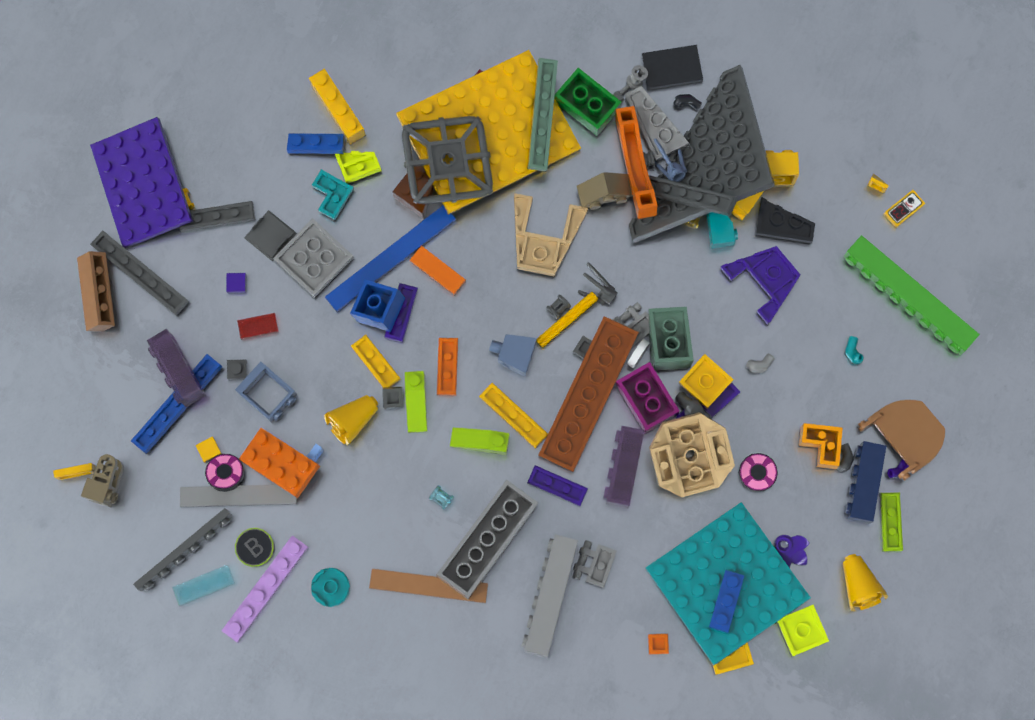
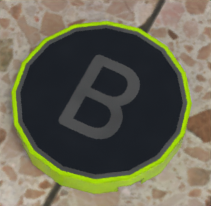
(254, 547)

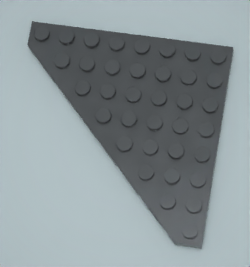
(722, 155)

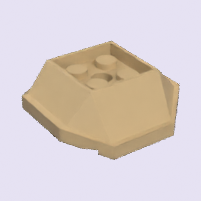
(705, 468)

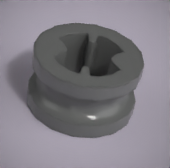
(649, 159)

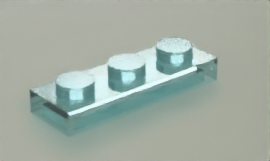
(203, 585)

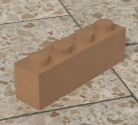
(95, 291)

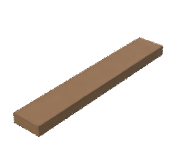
(421, 585)

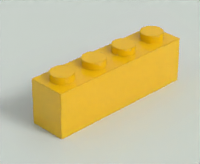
(337, 106)

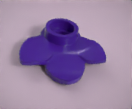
(795, 551)

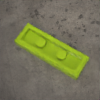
(891, 522)

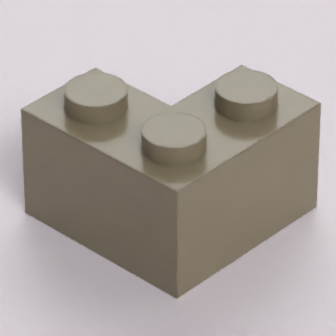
(604, 189)

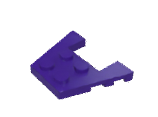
(771, 272)

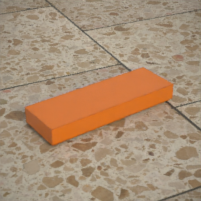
(437, 270)
(447, 366)

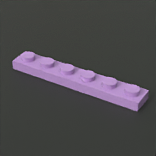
(264, 589)

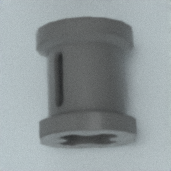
(564, 305)

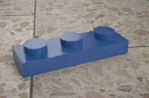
(315, 143)
(726, 601)

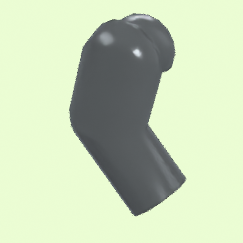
(847, 459)

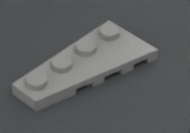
(655, 124)

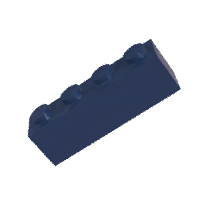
(866, 482)

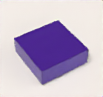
(236, 282)

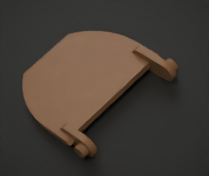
(910, 431)

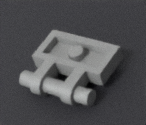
(640, 322)
(600, 566)

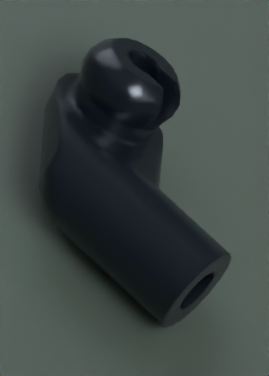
(687, 99)

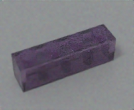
(176, 368)
(625, 466)

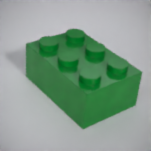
(587, 101)

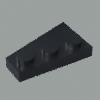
(782, 224)

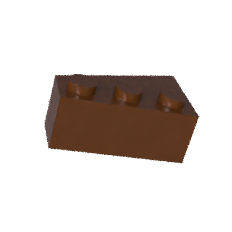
(403, 194)

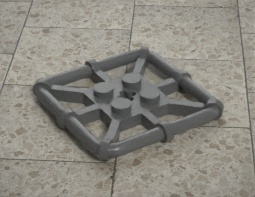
(436, 153)

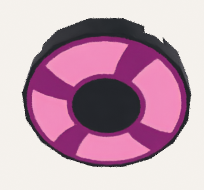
(224, 472)
(758, 472)

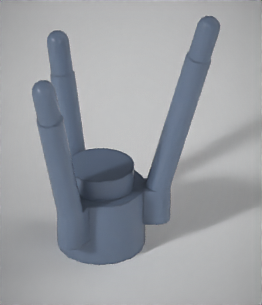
(675, 172)

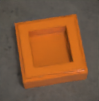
(658, 644)

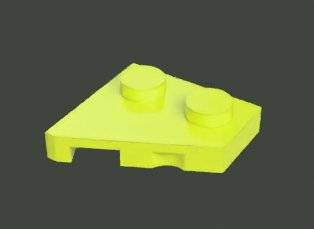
(357, 165)

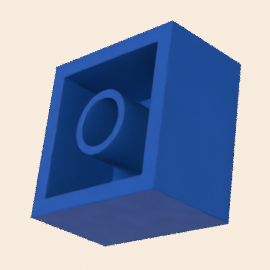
(377, 305)

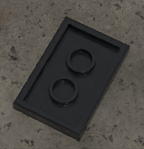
(672, 67)

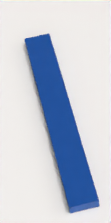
(390, 257)

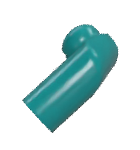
(851, 351)

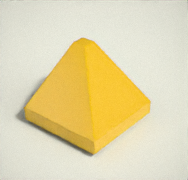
(877, 184)

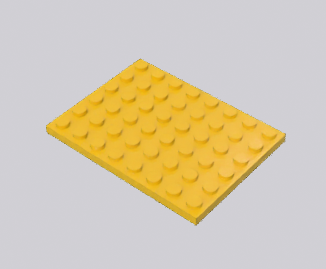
(505, 104)

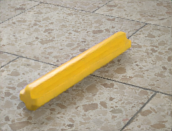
(567, 319)

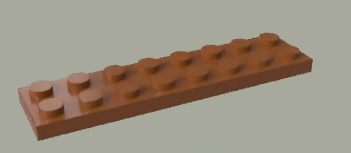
(588, 394)

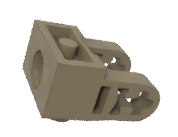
(103, 488)

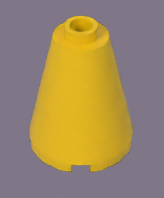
(351, 418)
(861, 584)

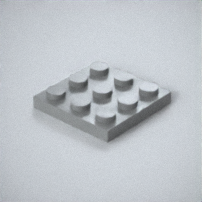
(313, 258)

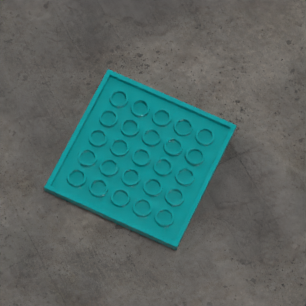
(694, 573)

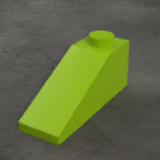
(416, 401)
(480, 440)

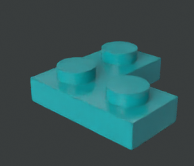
(336, 191)

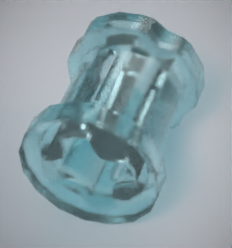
(441, 497)

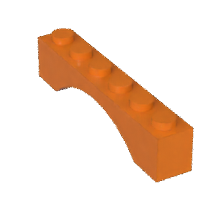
(638, 177)

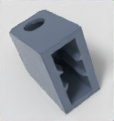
(515, 352)

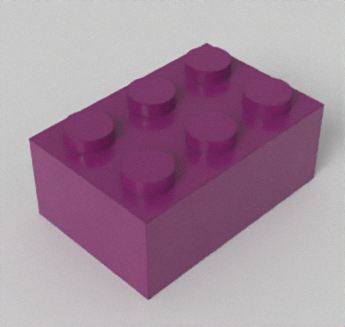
(647, 397)

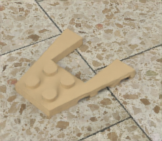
(541, 252)

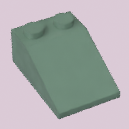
(670, 338)

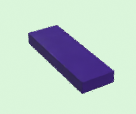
(400, 326)
(557, 485)

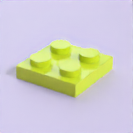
(802, 630)

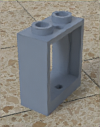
(253, 378)

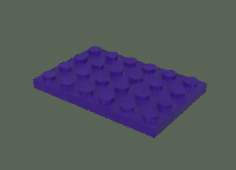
(141, 182)

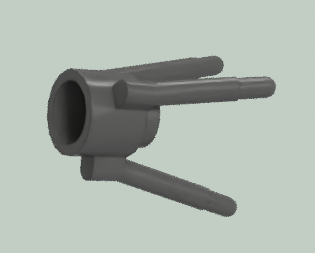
(607, 291)

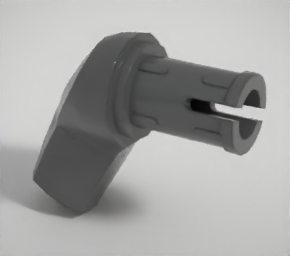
(690, 406)

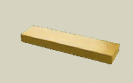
(513, 415)

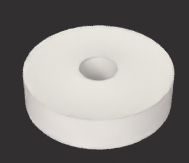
(638, 353)

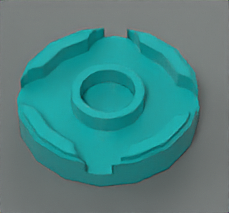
(330, 587)

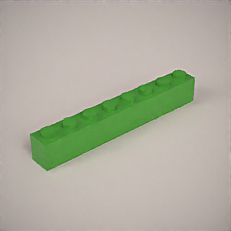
(911, 295)

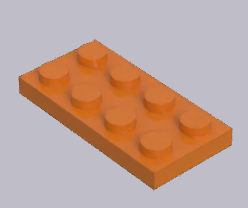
(279, 462)

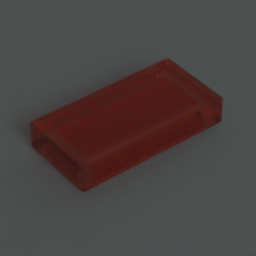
(258, 326)

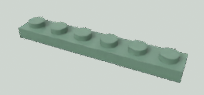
(542, 114)

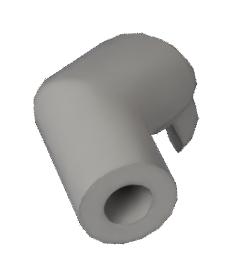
(760, 366)

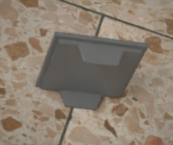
(270, 235)

